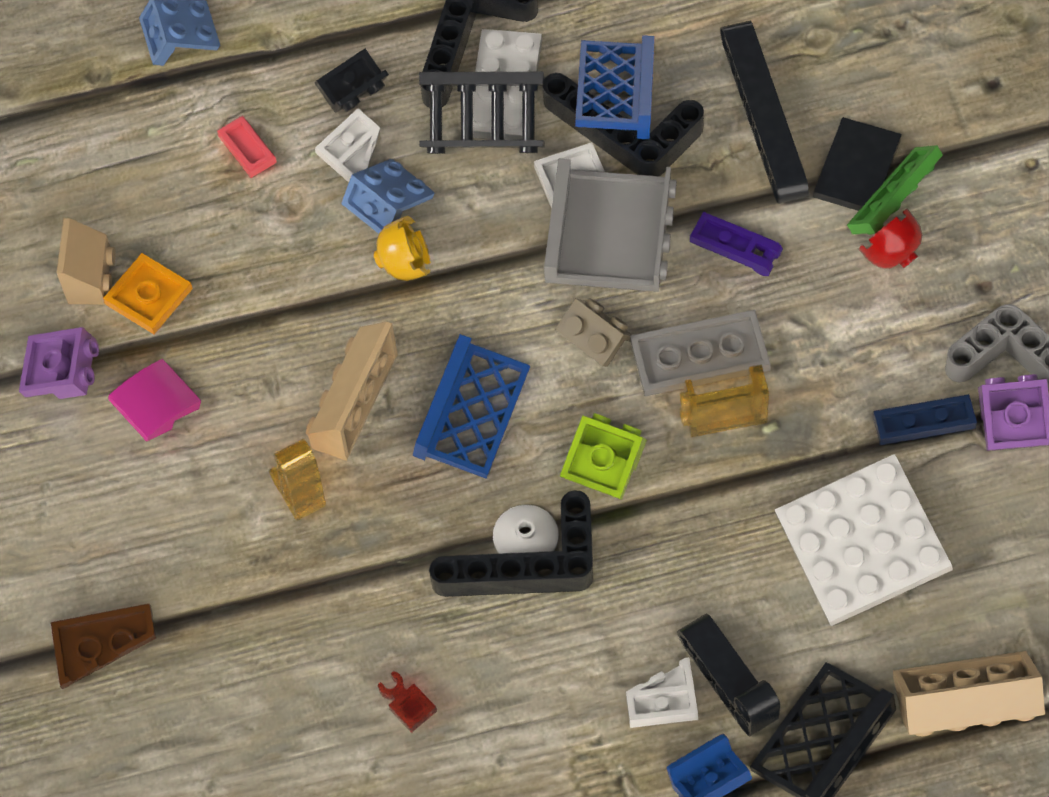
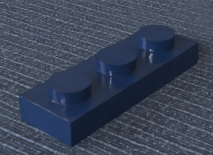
(924, 419)

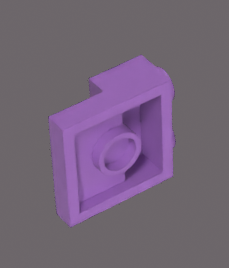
(59, 363)
(1015, 412)

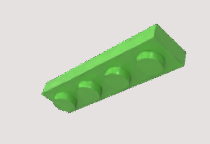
(894, 190)

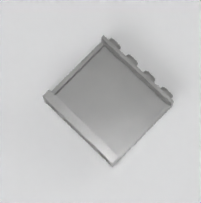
(609, 229)

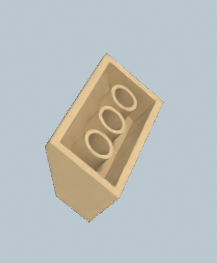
(353, 390)
(969, 693)

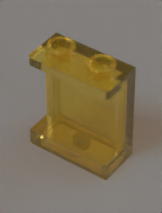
(726, 408)

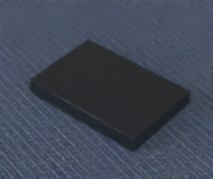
(856, 164)

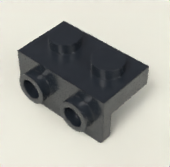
(350, 81)

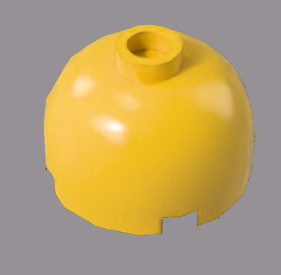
(402, 250)

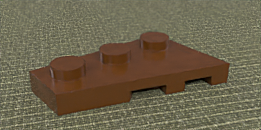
(99, 639)

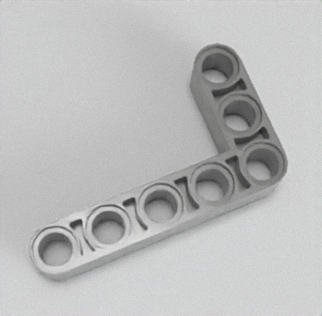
(1000, 339)

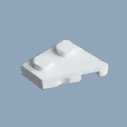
(350, 145)
(664, 698)

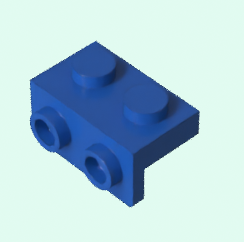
(708, 770)

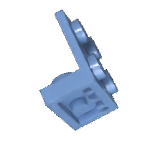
(177, 24)
(383, 193)

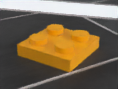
(147, 293)

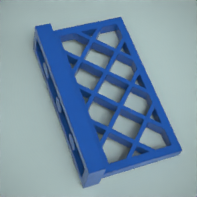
(640, 93)
(445, 397)

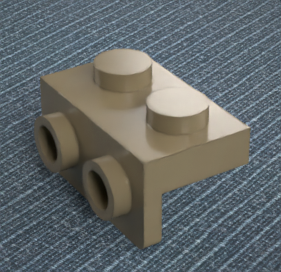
(593, 330)

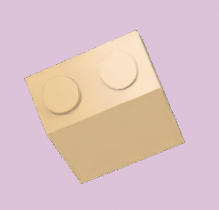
(84, 263)

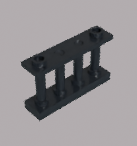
(497, 85)

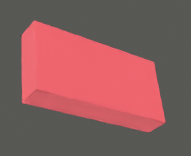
(246, 146)

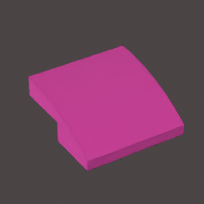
(154, 400)

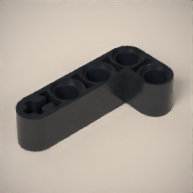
(749, 702)

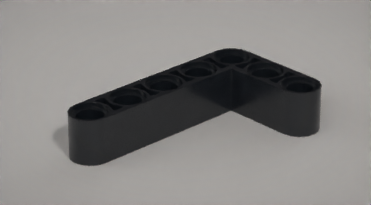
(459, 29)
(610, 140)
(525, 563)

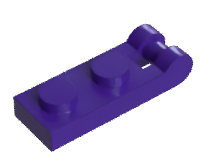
(735, 243)

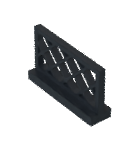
(851, 745)

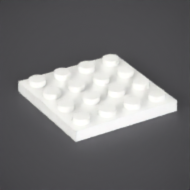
(863, 540)

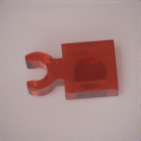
(408, 705)

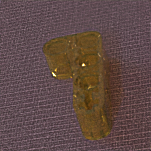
(298, 479)

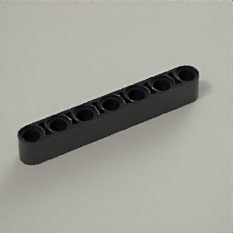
(764, 112)

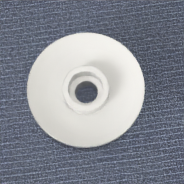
(541, 538)

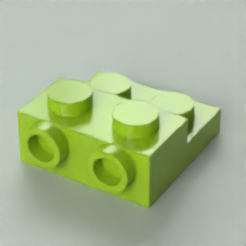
(603, 455)

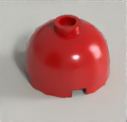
(895, 243)

